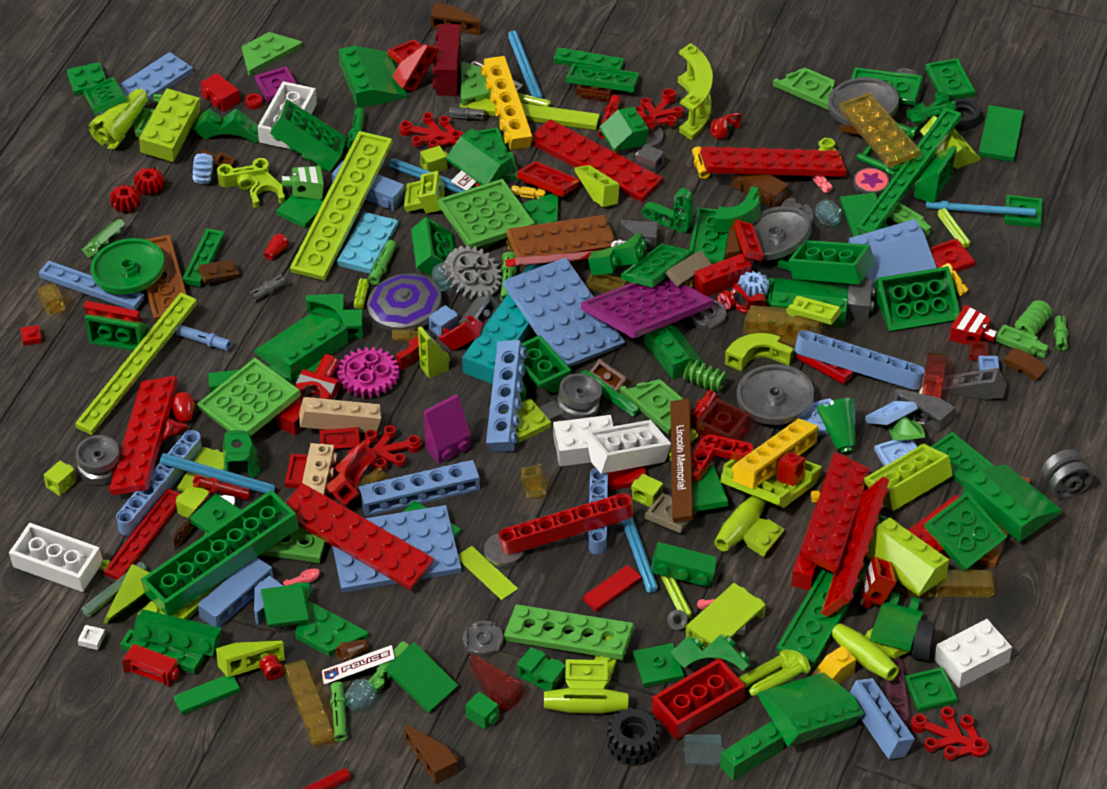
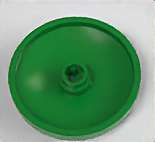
(127, 266)

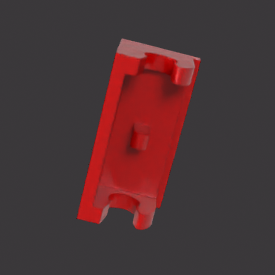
(462, 334)

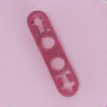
(898, 691)

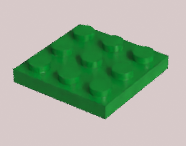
(965, 531)

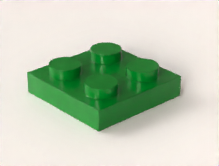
(85, 77)

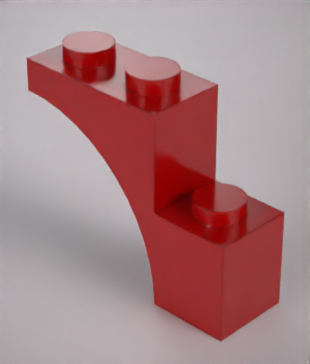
(350, 470)

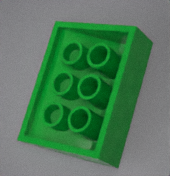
(369, 76)
(308, 136)
(835, 294)
(917, 298)
(303, 344)
(1011, 500)
(810, 708)

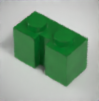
(540, 671)

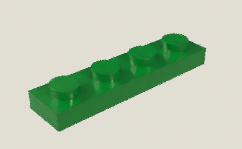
(568, 57)
(204, 254)
(187, 660)

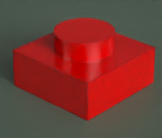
(31, 335)

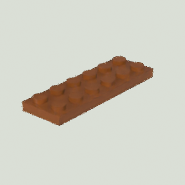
(561, 237)
(170, 284)

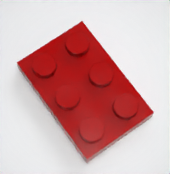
(548, 178)

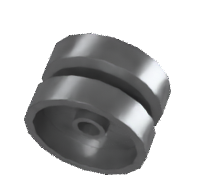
(578, 396)
(97, 459)
(1067, 473)

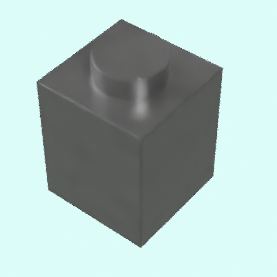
(650, 158)

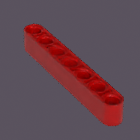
(566, 523)

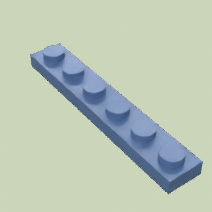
(84, 283)

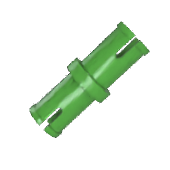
(1061, 333)

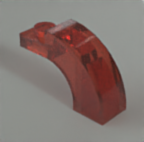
(934, 374)

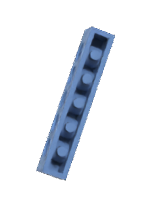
(496, 438)
(420, 486)

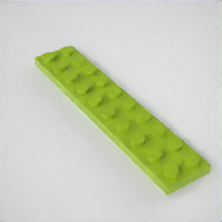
(341, 206)

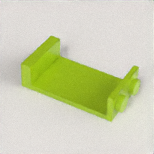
(726, 615)

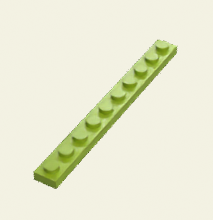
(135, 364)

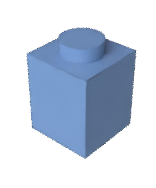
(443, 319)

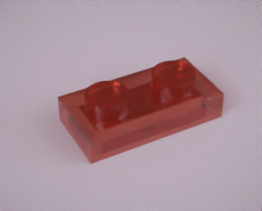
(595, 92)

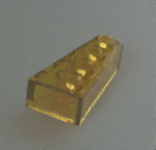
(779, 323)

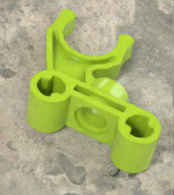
(251, 177)

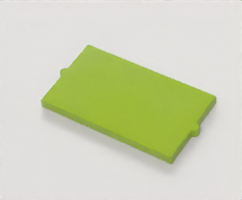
(206, 457)

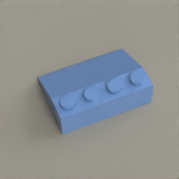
(897, 250)

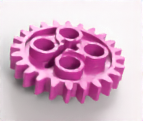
(368, 372)

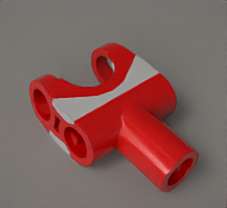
(321, 381)

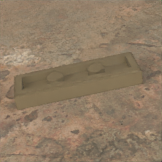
(685, 270)

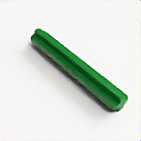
(615, 396)

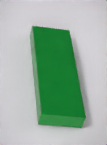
(206, 694)

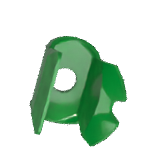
(246, 452)

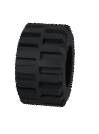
(633, 722)

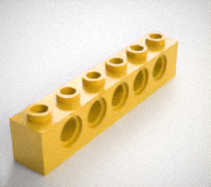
(507, 103)
(763, 461)

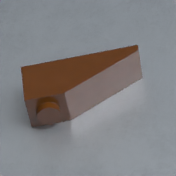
(452, 15)
(432, 754)

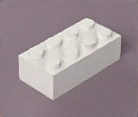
(300, 95)
(56, 557)

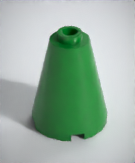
(840, 423)

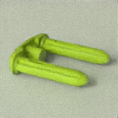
(792, 664)

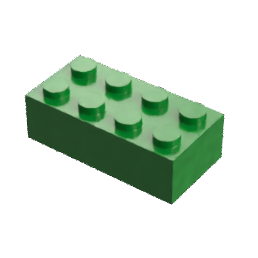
(831, 262)

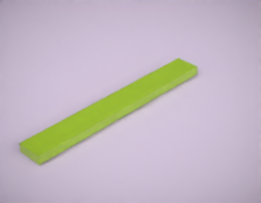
(543, 114)

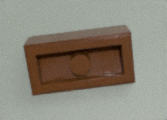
(609, 375)

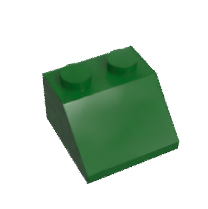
(625, 129)

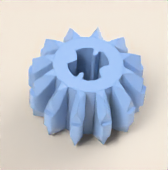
(202, 168)
(754, 283)

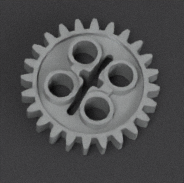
(472, 272)

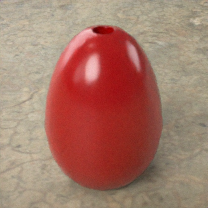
(183, 407)

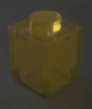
(51, 299)
(533, 480)

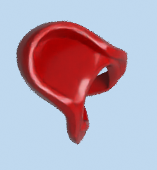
(719, 125)
(755, 300)
(173, 428)

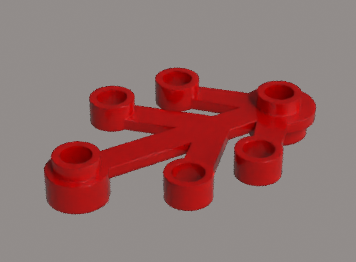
(651, 120)
(432, 134)
(381, 449)
(951, 736)

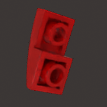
(410, 355)

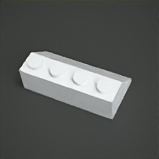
(627, 446)

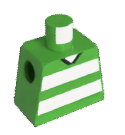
(305, 182)

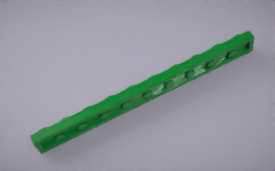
(909, 172)

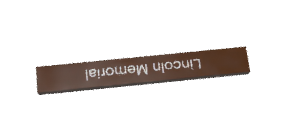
(681, 460)

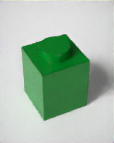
(482, 711)

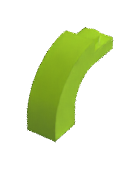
(757, 346)

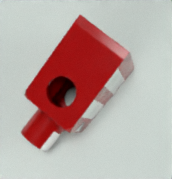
(971, 326)
(877, 582)

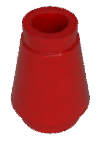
(276, 246)

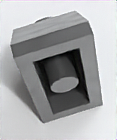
(648, 231)

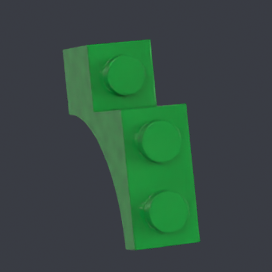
(235, 123)
(627, 253)
(333, 306)
(723, 647)

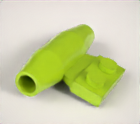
(746, 525)
(869, 654)
(586, 690)

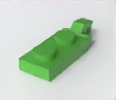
(903, 214)
(102, 238)
(1021, 340)
(381, 675)

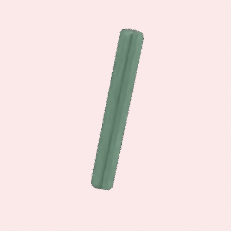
(106, 595)

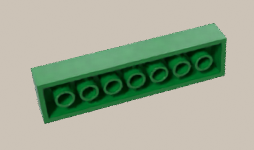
(219, 553)

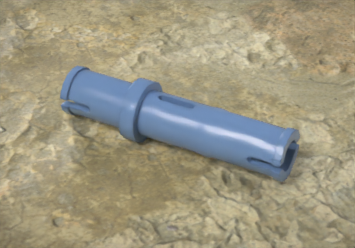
(210, 340)

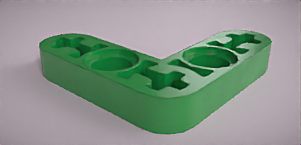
(656, 212)

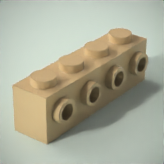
(339, 414)
(319, 467)

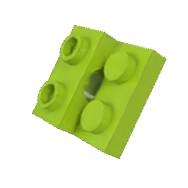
(425, 193)

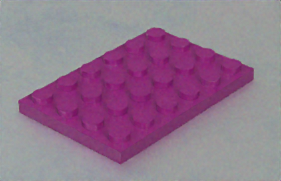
(642, 309)

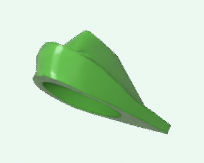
(906, 429)

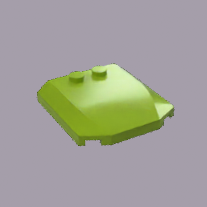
(773, 490)

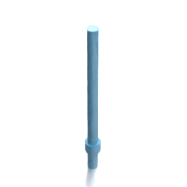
(981, 208)

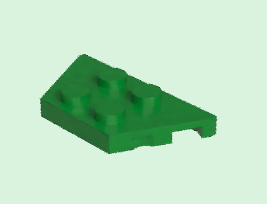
(542, 209)
(327, 630)

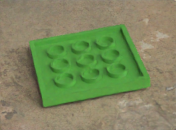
(484, 213)
(249, 398)

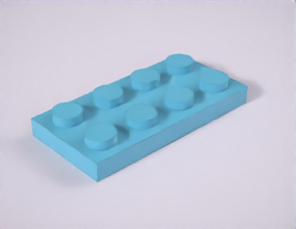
(367, 242)

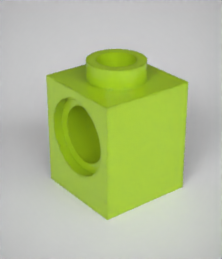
(60, 478)
(646, 490)

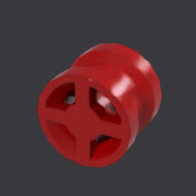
(271, 667)

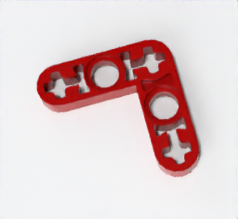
(713, 446)

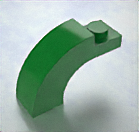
(746, 211)

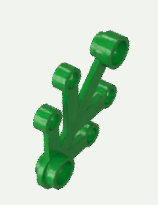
(922, 112)

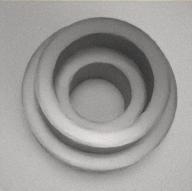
(677, 626)

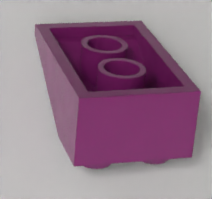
(446, 430)

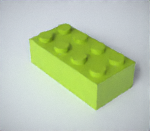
(169, 125)

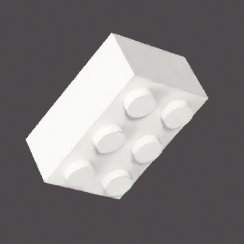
(571, 438)
(973, 653)

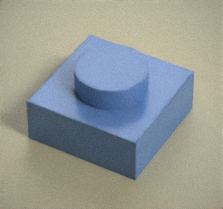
(988, 362)

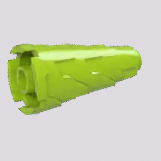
(117, 120)

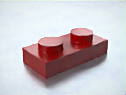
(340, 437)

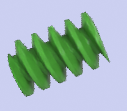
(1034, 317)
(704, 377)

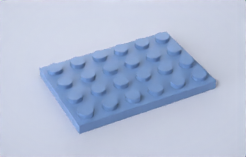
(552, 305)
(422, 528)

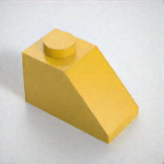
(838, 665)

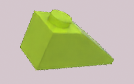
(598, 185)
(432, 357)
(128, 593)
(245, 656)

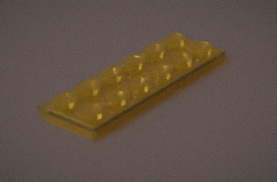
(879, 129)

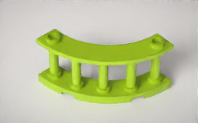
(698, 84)

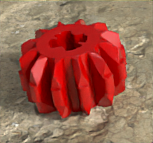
(149, 181)
(125, 198)

